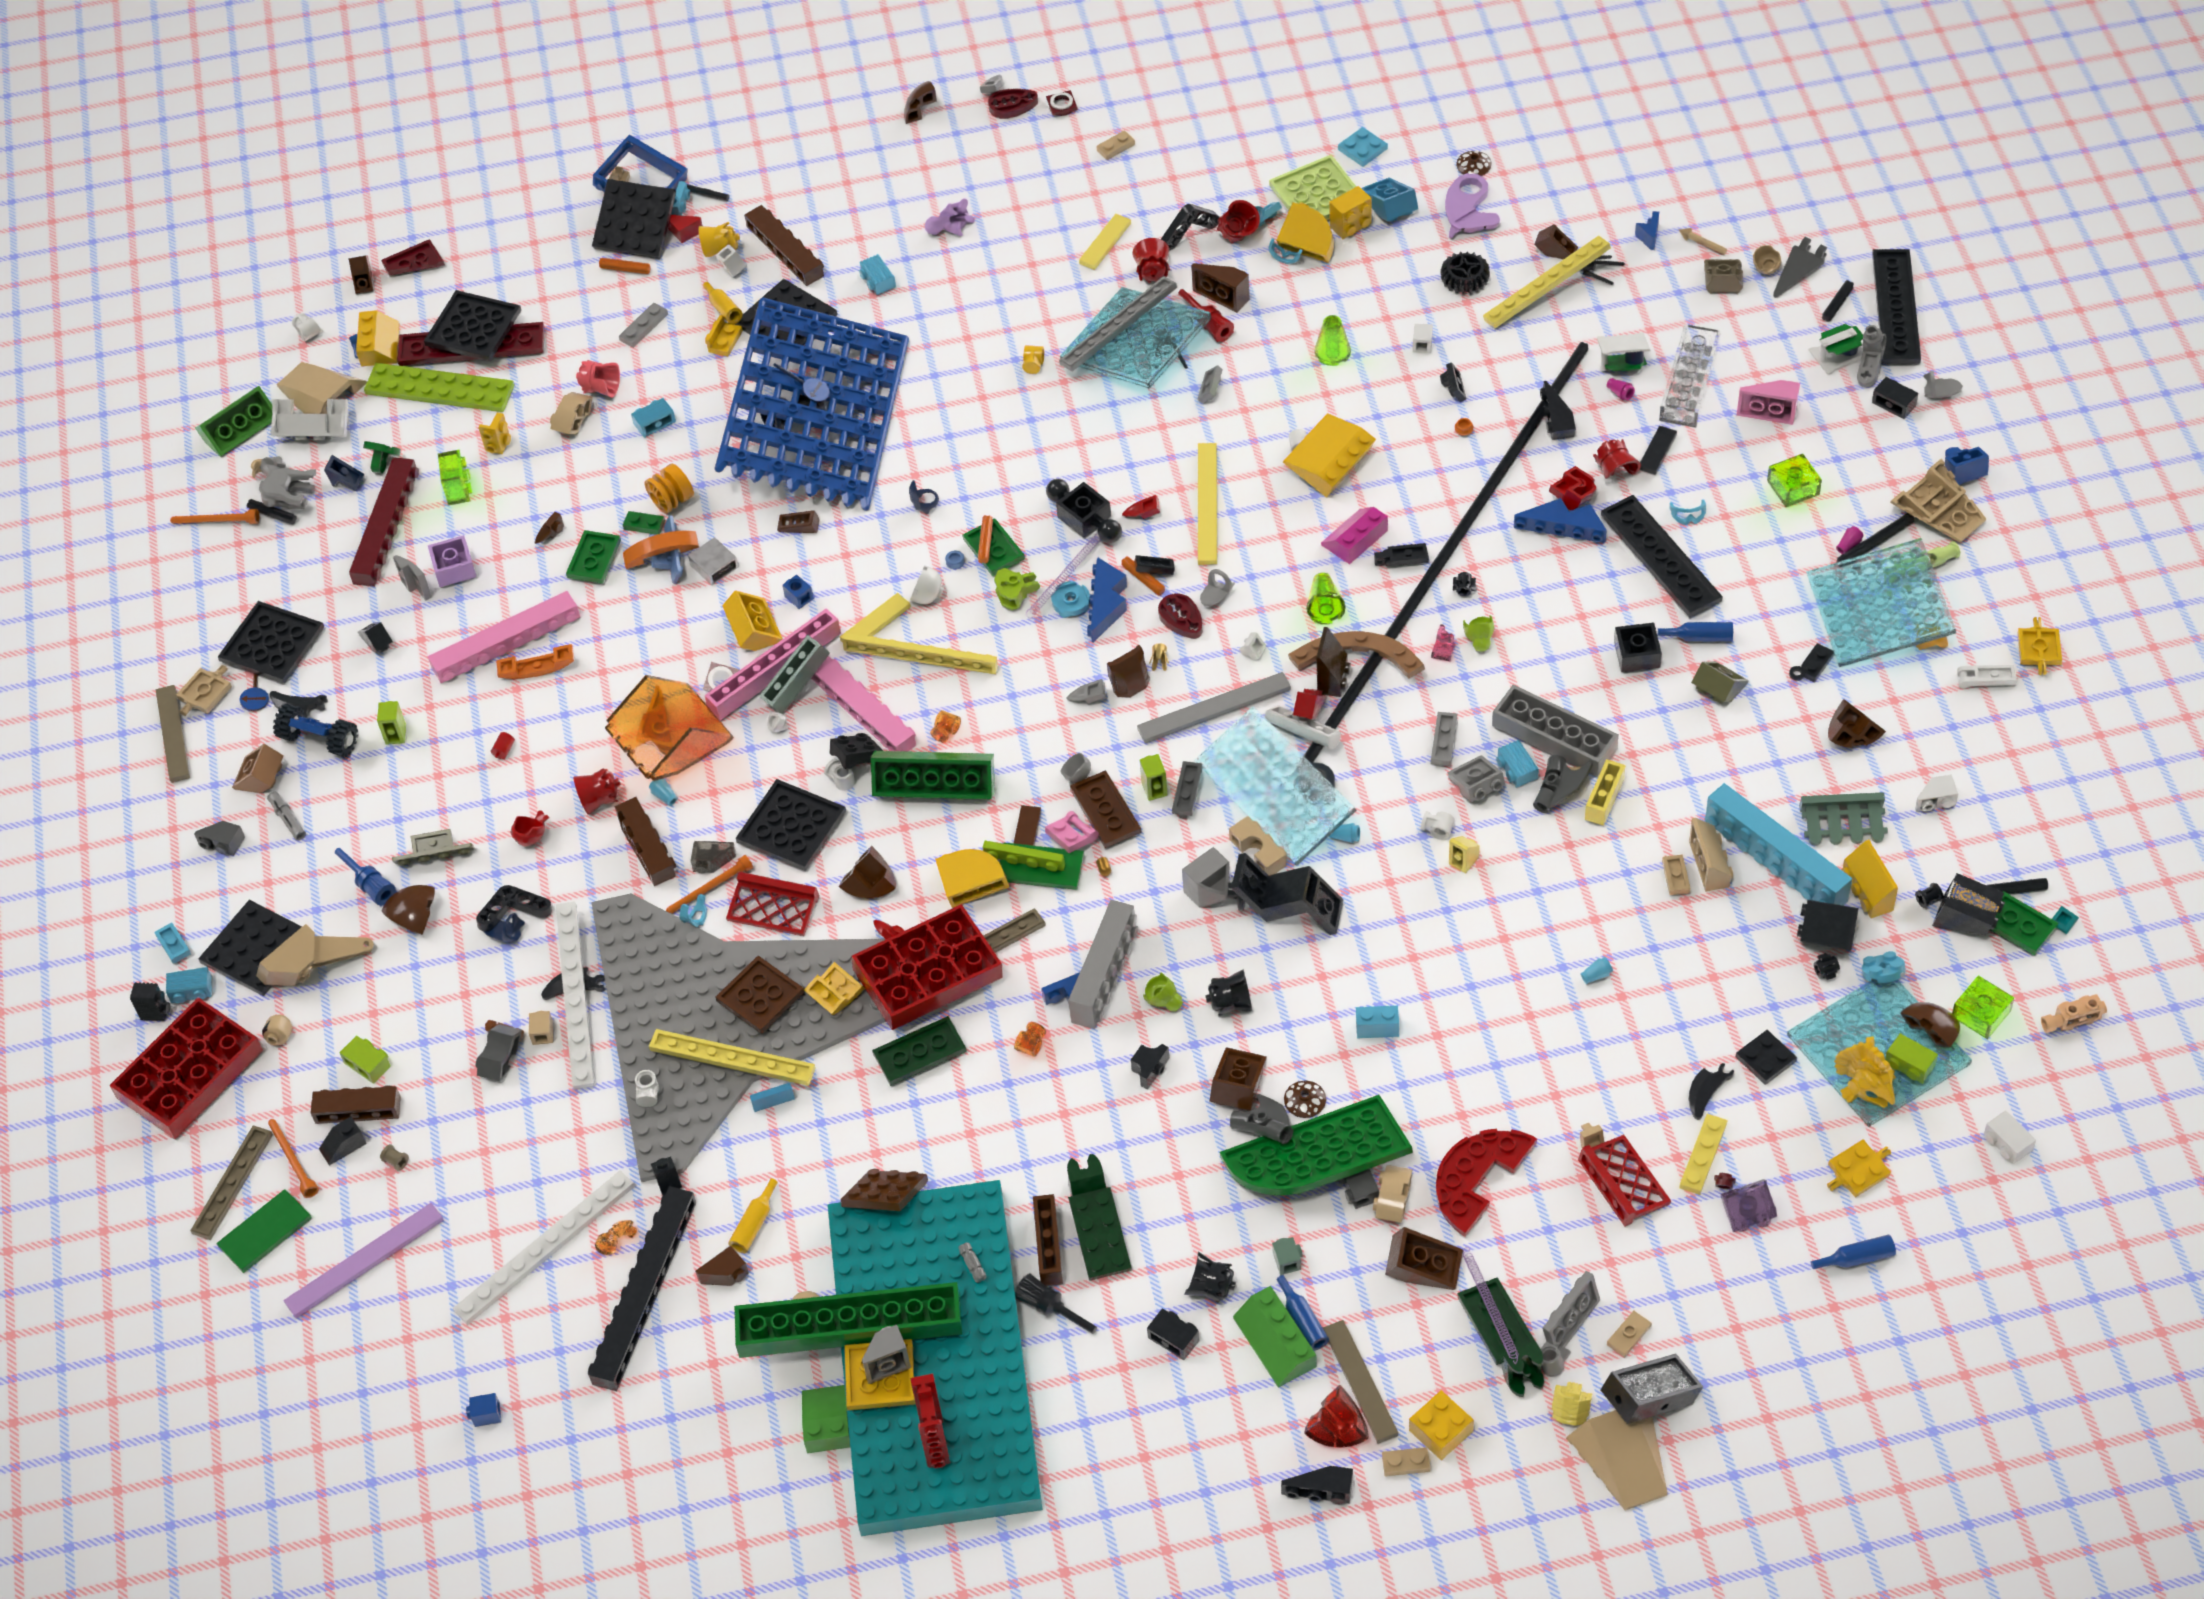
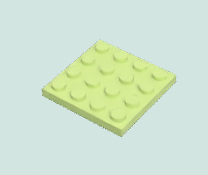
(1313, 184)

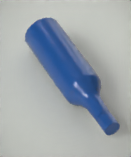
(1701, 631)
(1859, 1253)
(1303, 1316)

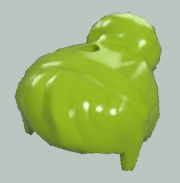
(1480, 632)
(1162, 993)

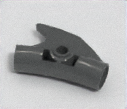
(1559, 783)
(1267, 1120)

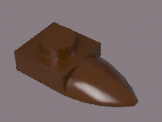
(550, 528)

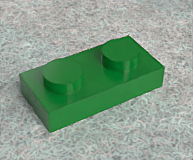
(643, 522)

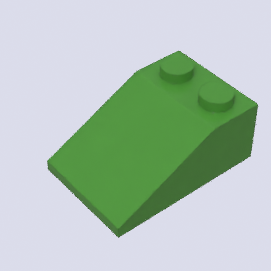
(825, 1419)

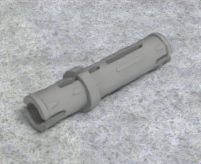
(283, 810)

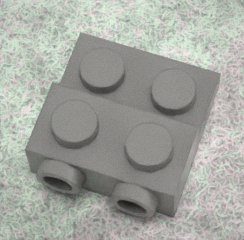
(1477, 778)

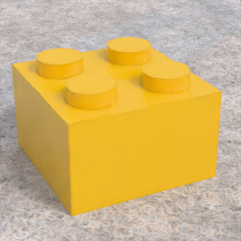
(1350, 212)
(1441, 1425)

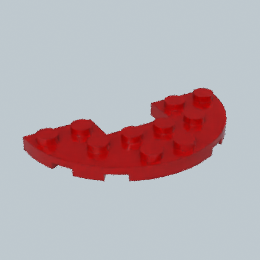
(1466, 1167)

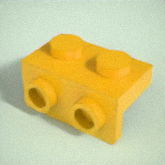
(496, 436)

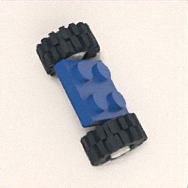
(292, 720)

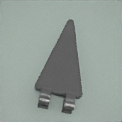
(1799, 265)

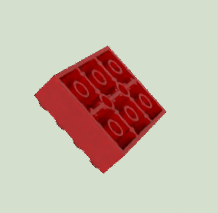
(927, 967)
(186, 1068)

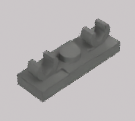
(1187, 789)

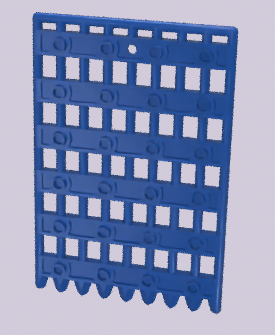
(839, 454)

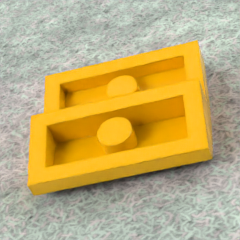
(834, 989)

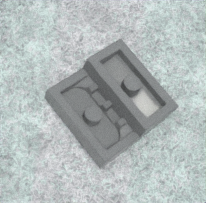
(412, 576)

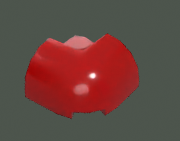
(1574, 488)

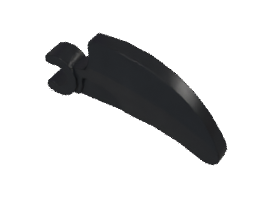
(305, 703)
(555, 986)
(1704, 1087)

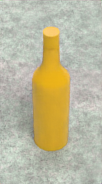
(723, 304)
(752, 1220)

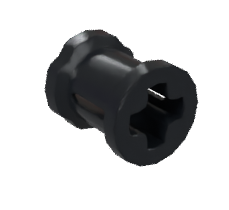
(1929, 895)

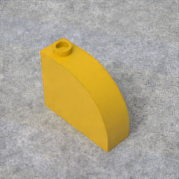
(1306, 231)
(970, 875)

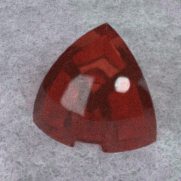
(1337, 1421)

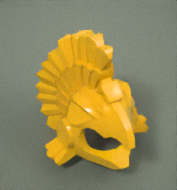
(1869, 1073)

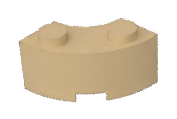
(571, 413)
(1393, 1193)

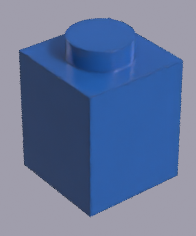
(484, 1410)

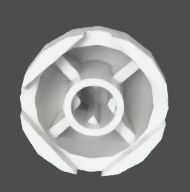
(927, 586)

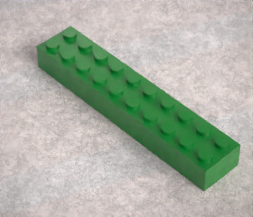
(846, 1319)

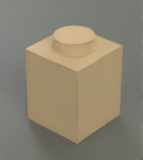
(540, 1027)

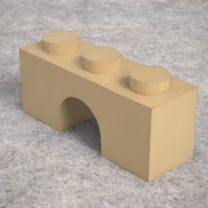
(1248, 835)

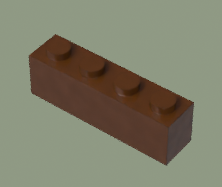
(359, 1103)
(1047, 1239)

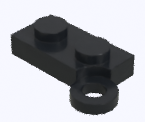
(1813, 664)

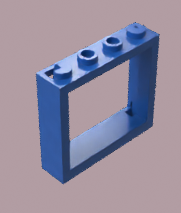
(647, 154)

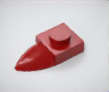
(1143, 508)
(886, 929)

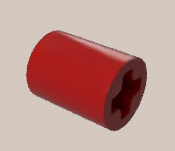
(502, 745)

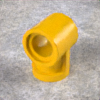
(1033, 358)

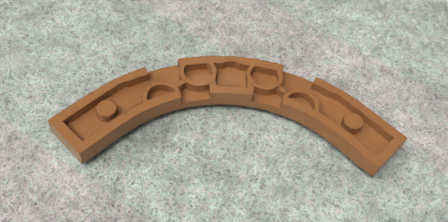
(1363, 641)

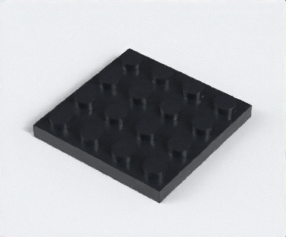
(634, 218)
(789, 294)
(472, 325)
(271, 642)
(791, 824)
(246, 942)

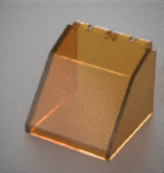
(665, 727)

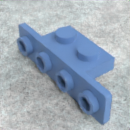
(671, 559)

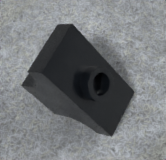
(1149, 1063)

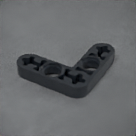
(1187, 216)
(512, 899)

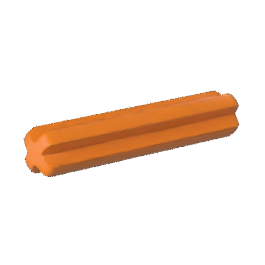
(623, 265)
(985, 539)
(1144, 577)

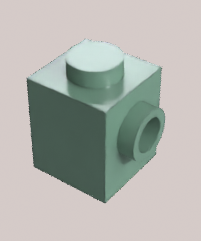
(1287, 1255)

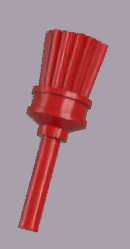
(1218, 326)

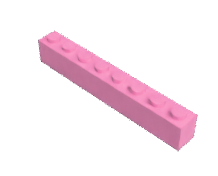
(504, 636)
(760, 672)
(864, 706)

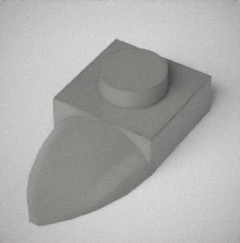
(991, 85)
(1089, 692)

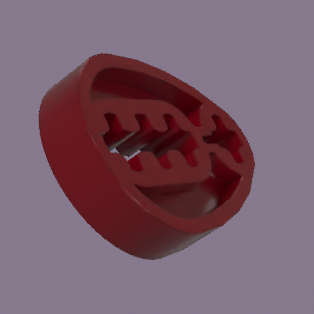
(1023, 98)
(1179, 624)

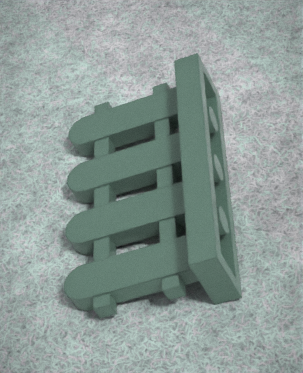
(1839, 806)

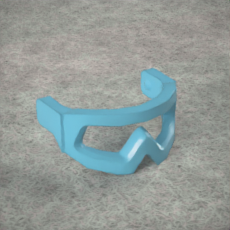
(1272, 245)
(1674, 510)
(700, 906)

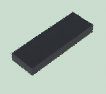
(1657, 450)

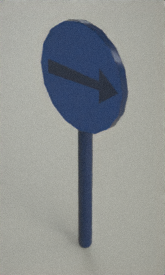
(812, 388)

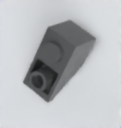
(221, 836)

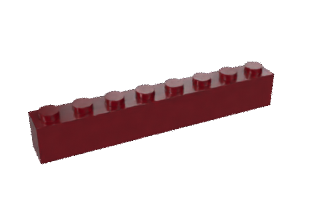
(383, 522)

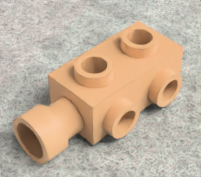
(2075, 1012)

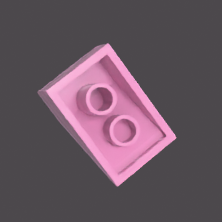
(1769, 401)

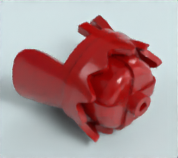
(1238, 221)
(1151, 259)
(1613, 455)
(596, 789)

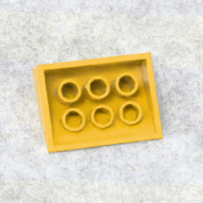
(1329, 453)

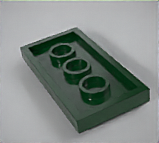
(919, 1051)

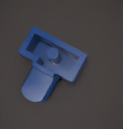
(1966, 463)

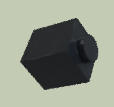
(666, 1174)

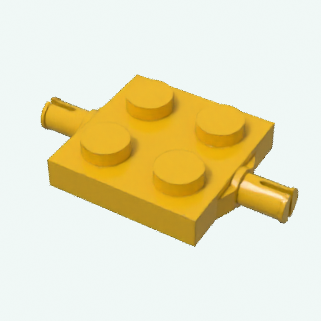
(2039, 646)
(1859, 1168)

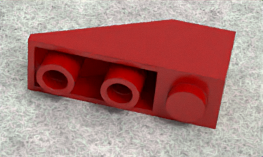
(1309, 703)

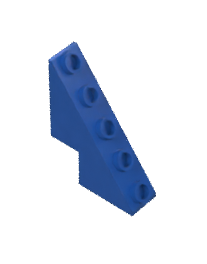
(1559, 521)
(1106, 600)

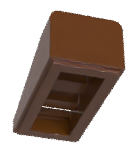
(810, 524)

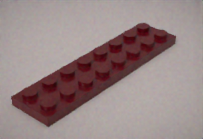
(520, 340)

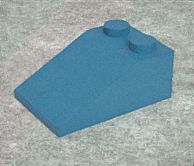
(1391, 198)

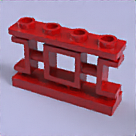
(930, 1421)

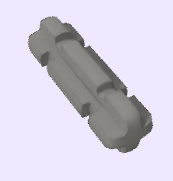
(972, 1262)

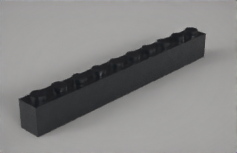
(642, 1289)

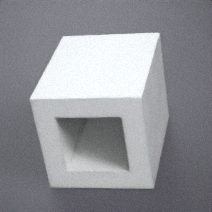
(731, 260)
(1422, 338)

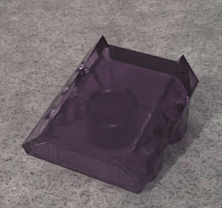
(1749, 1206)

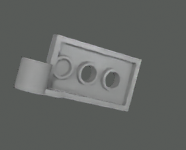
(1566, 1321)

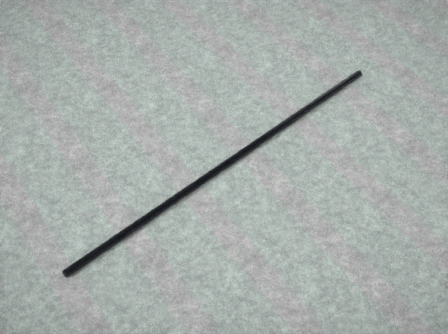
(1448, 549)

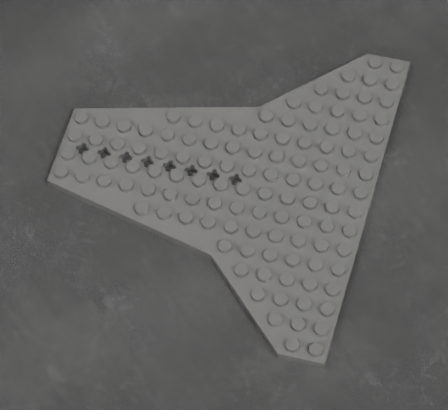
(667, 980)

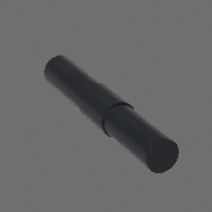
(708, 192)

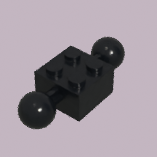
(1084, 510)

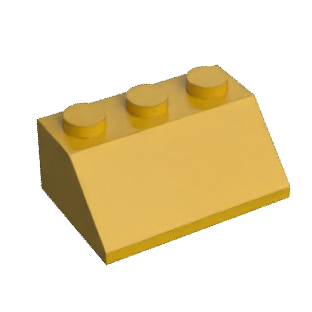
(377, 338)
(751, 621)
(1871, 880)

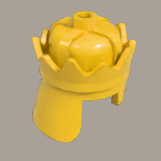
(716, 238)

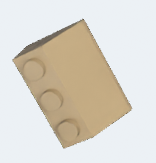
(1709, 855)

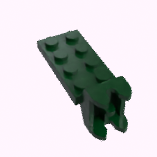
(1096, 1220)
(1530, 1355)

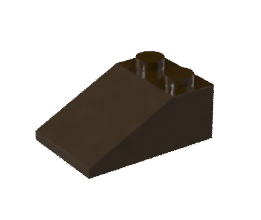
(1331, 665)

